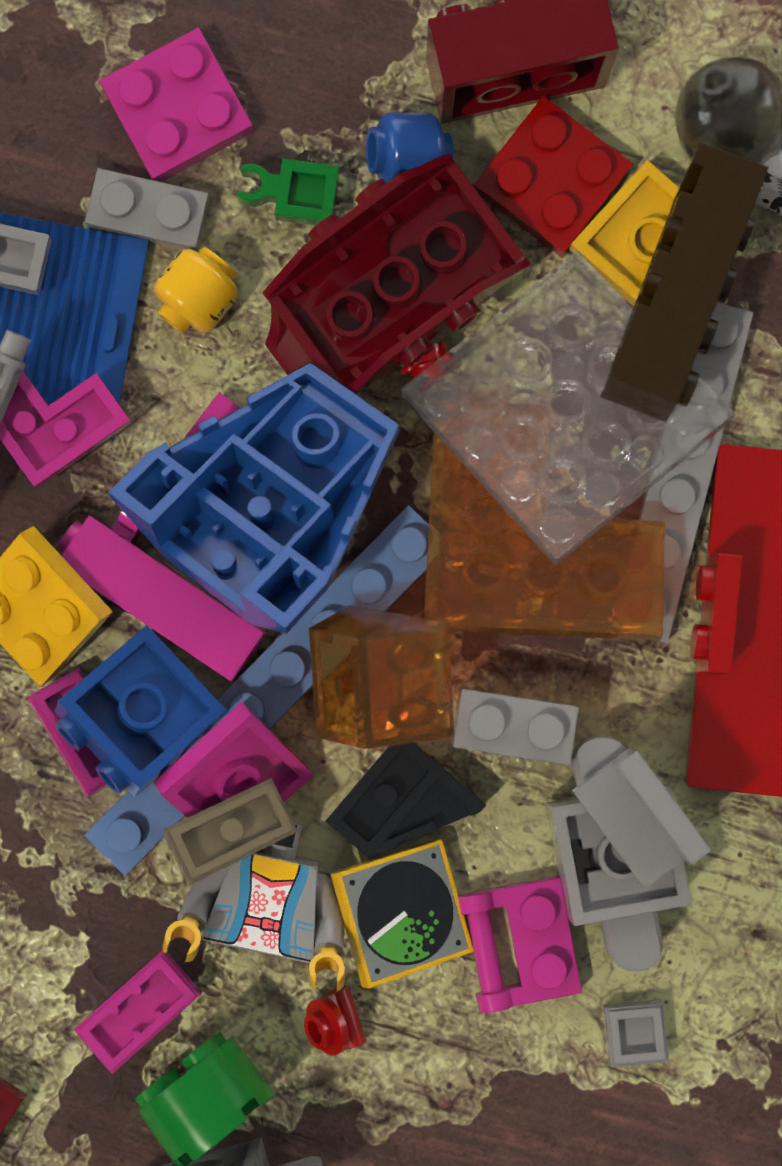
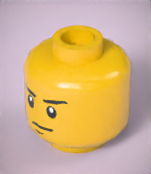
(196, 290)

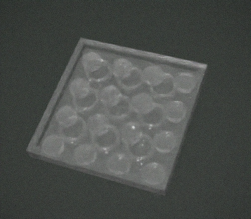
(529, 412)

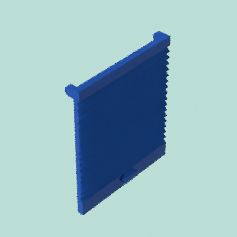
(85, 293)

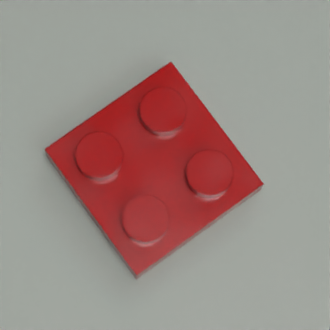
(552, 176)

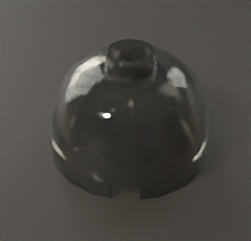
(731, 107)

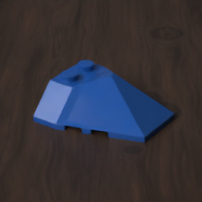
(264, 495)

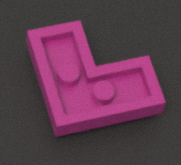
(55, 436)

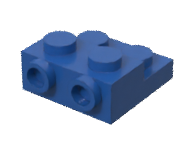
(137, 712)

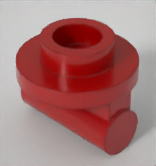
(334, 1022)

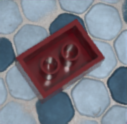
(517, 54)

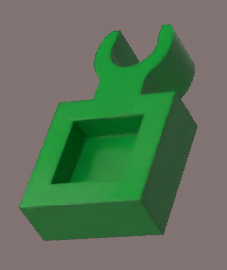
(301, 192)

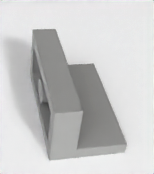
(640, 818)

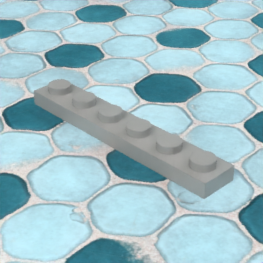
(682, 492)

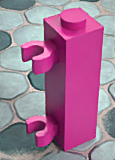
(159, 595)

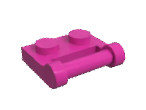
(539, 942)

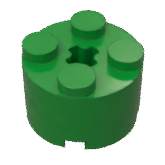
(205, 1103)

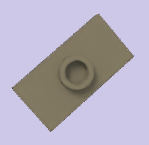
(229, 831)

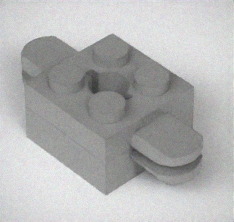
(598, 881)

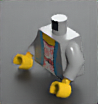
(268, 907)

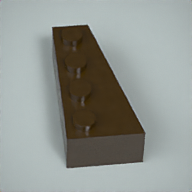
(684, 283)

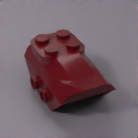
(390, 276)

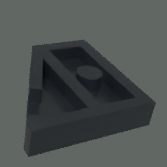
(401, 801)

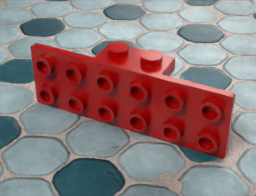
(739, 635)

